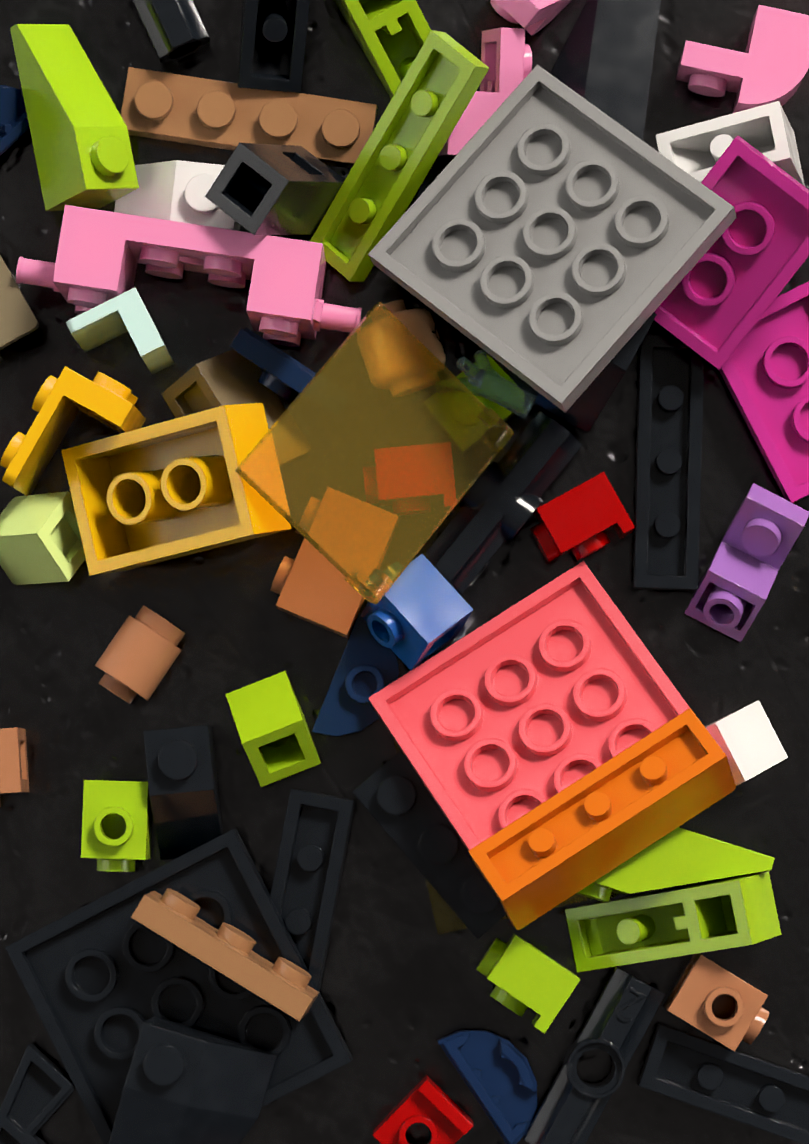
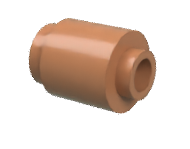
(139, 655)

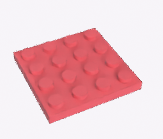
(527, 704)

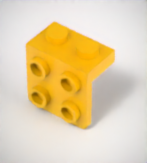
(57, 407)

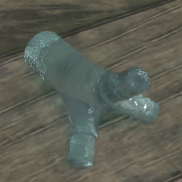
(487, 383)

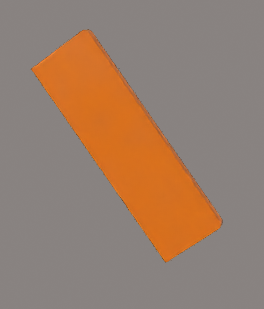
(604, 818)

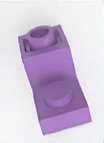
(747, 562)

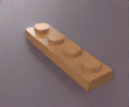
(223, 115)

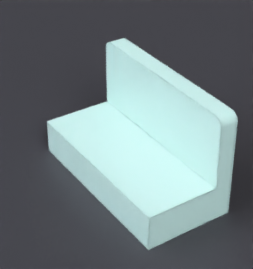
(117, 317)

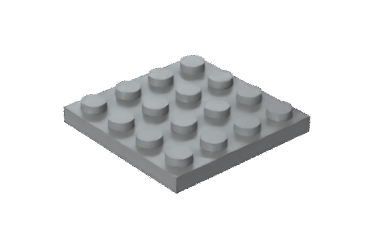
(552, 237)

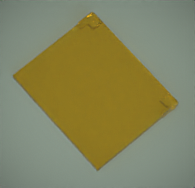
(375, 453)

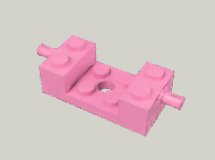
(102, 252)

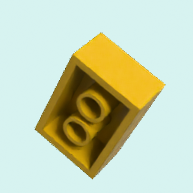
(169, 489)

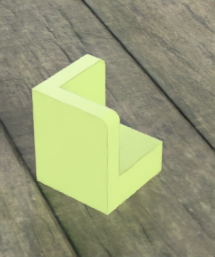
(40, 539)

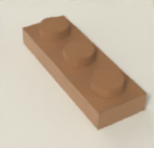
(227, 952)

